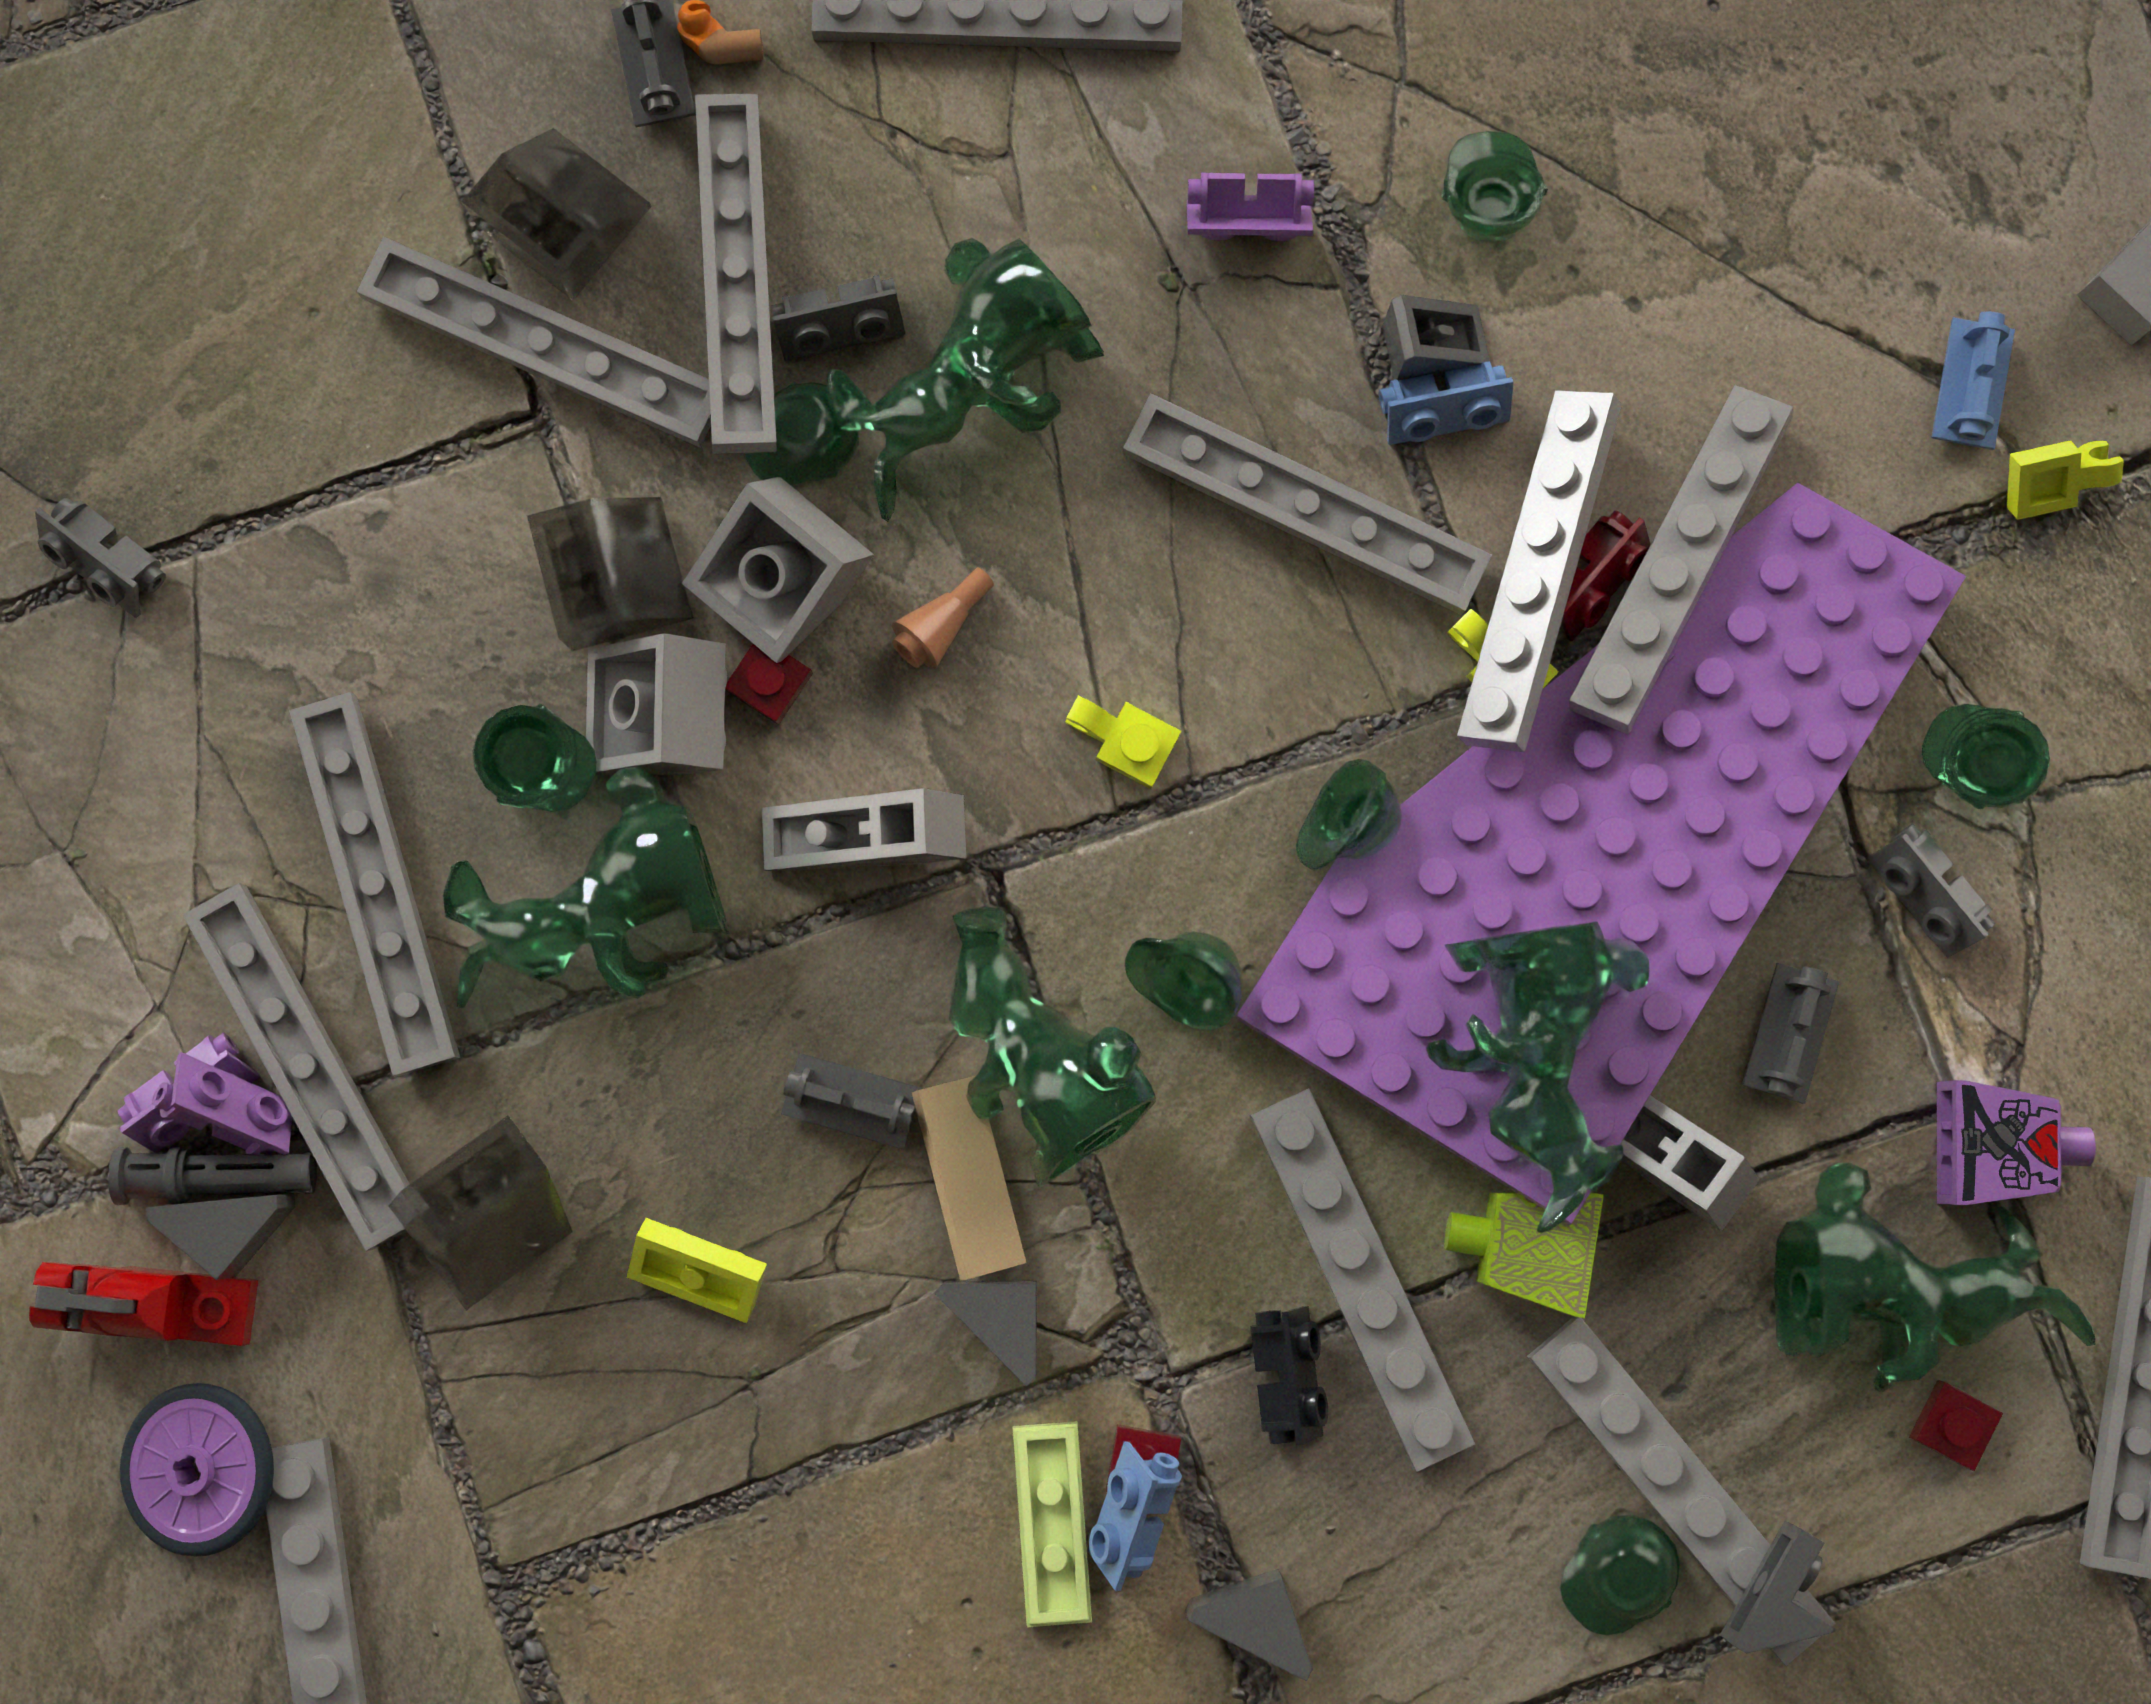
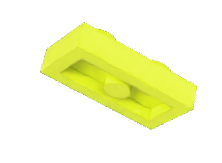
(696, 1270)

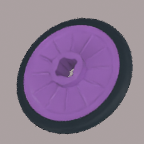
(230, 1454)

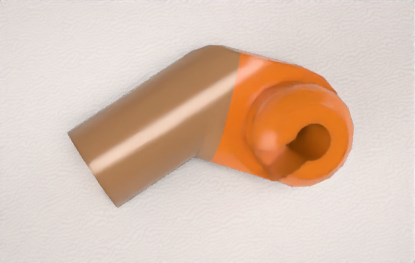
(712, 41)

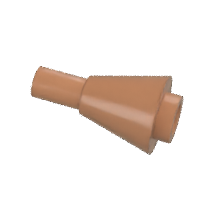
(929, 630)

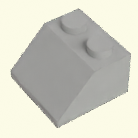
(776, 567)
(657, 705)

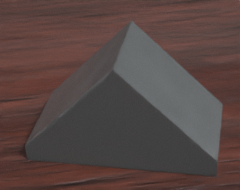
(1432, 336)
(222, 1232)
(1001, 1317)
(1255, 1618)

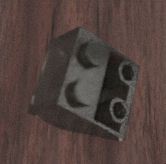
(555, 209)
(609, 569)
(484, 1212)

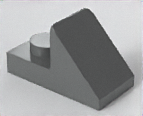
(1766, 1610)

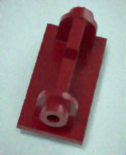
(1614, 554)

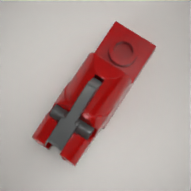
(143, 1303)

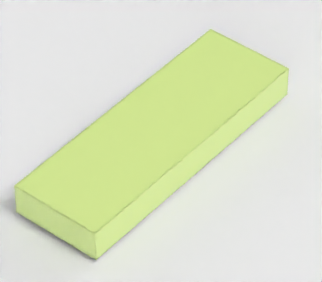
(1052, 1524)

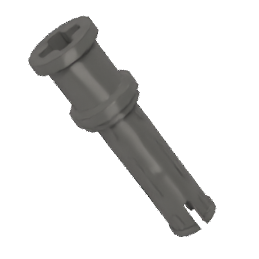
(182, 1174)

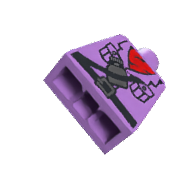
(2002, 1143)

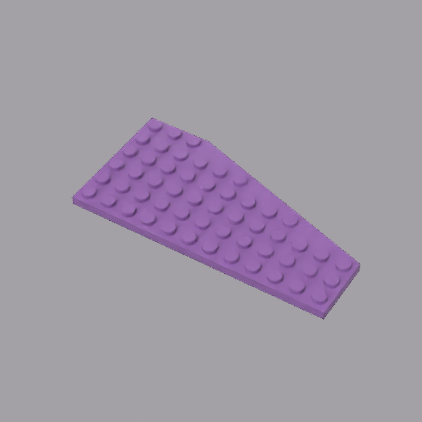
(1645, 831)

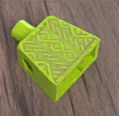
(1518, 1260)

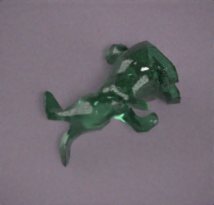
(1000, 321)
(635, 875)
(1546, 999)
(1069, 1085)
(1850, 1267)

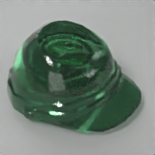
(1493, 185)
(807, 438)
(1986, 755)
(533, 759)
(1350, 817)
(1188, 977)
(1620, 1574)

